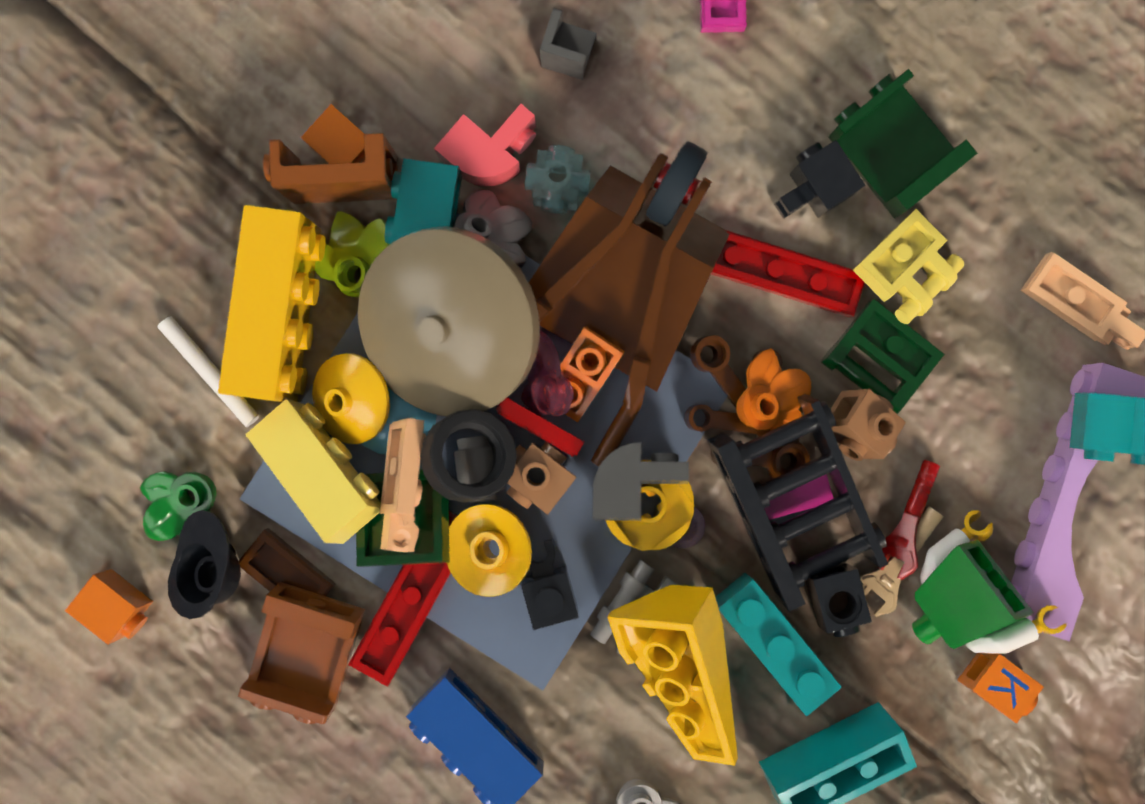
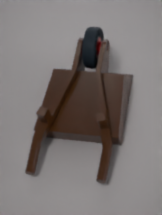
(632, 272)

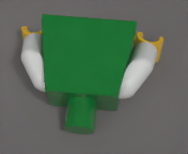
(971, 597)

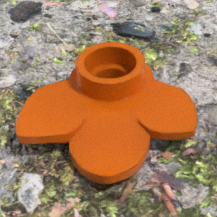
(774, 390)

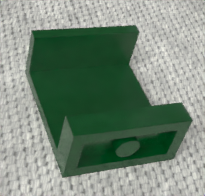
(897, 145)

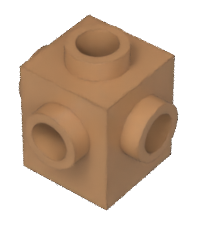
(865, 424)
(551, 489)

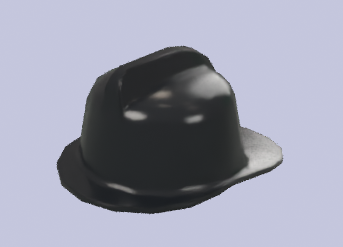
(203, 567)

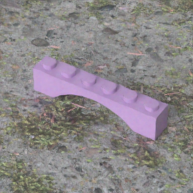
(1045, 558)

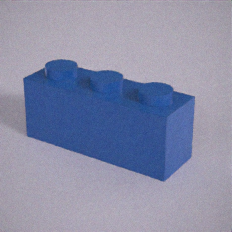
(474, 741)

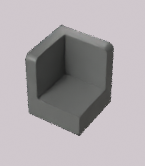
(566, 47)

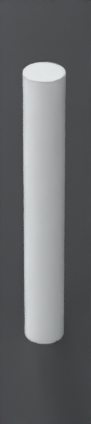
(206, 369)

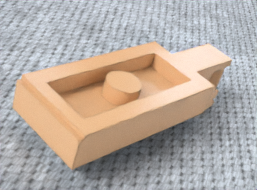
(1082, 302)
(401, 485)

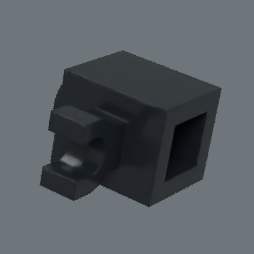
(822, 180)
(549, 591)

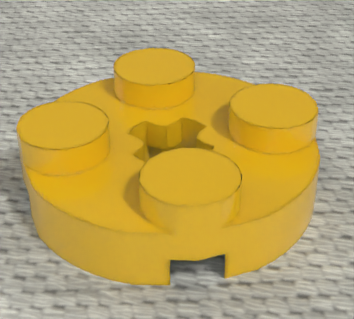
(667, 527)

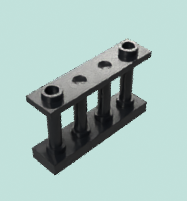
(753, 498)

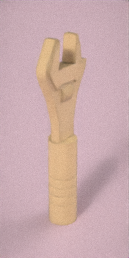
(885, 581)

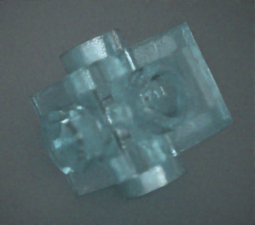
(557, 196)

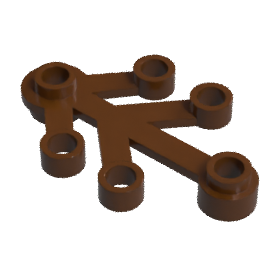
(729, 421)

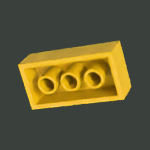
(271, 305)

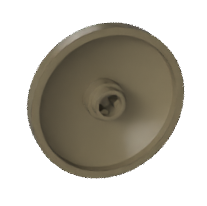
(448, 320)

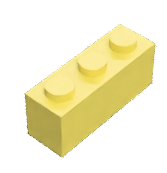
(315, 470)

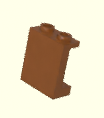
(333, 181)
(302, 653)

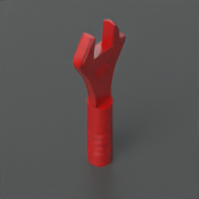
(902, 541)

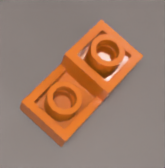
(588, 368)

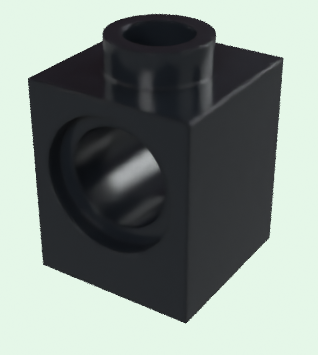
(824, 586)

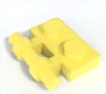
(900, 256)

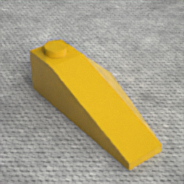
(682, 654)

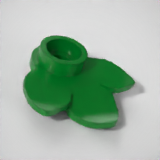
(172, 503)

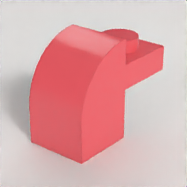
(484, 158)

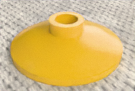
(362, 393)
(471, 557)

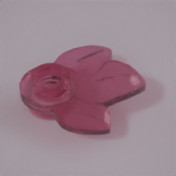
(547, 388)

